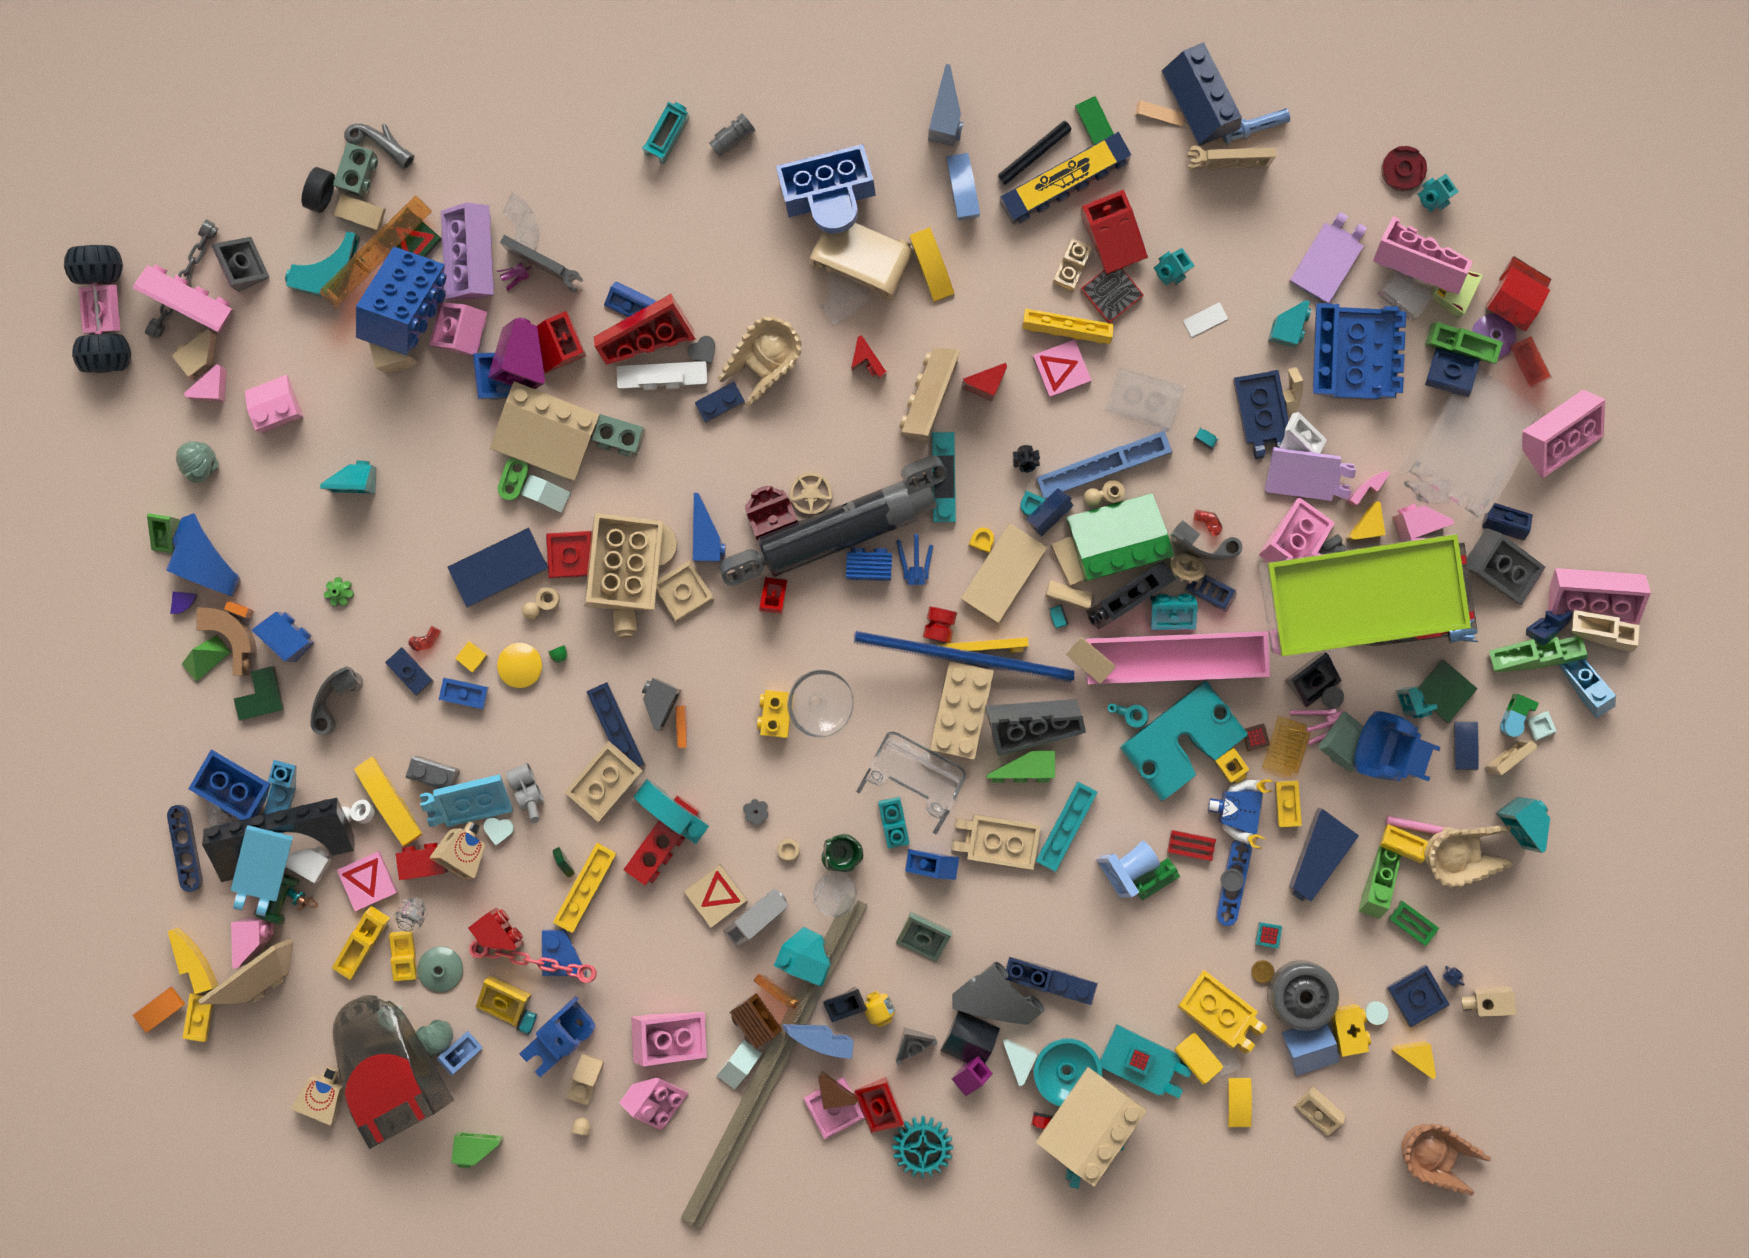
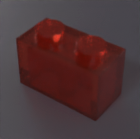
(1531, 362)

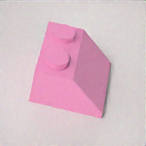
(458, 328)
(272, 404)
(1415, 521)
(248, 939)

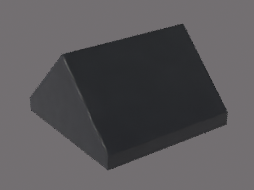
(1313, 679)
(970, 1038)

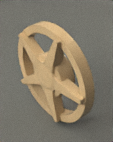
(810, 493)

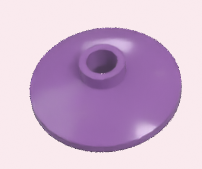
(1493, 322)

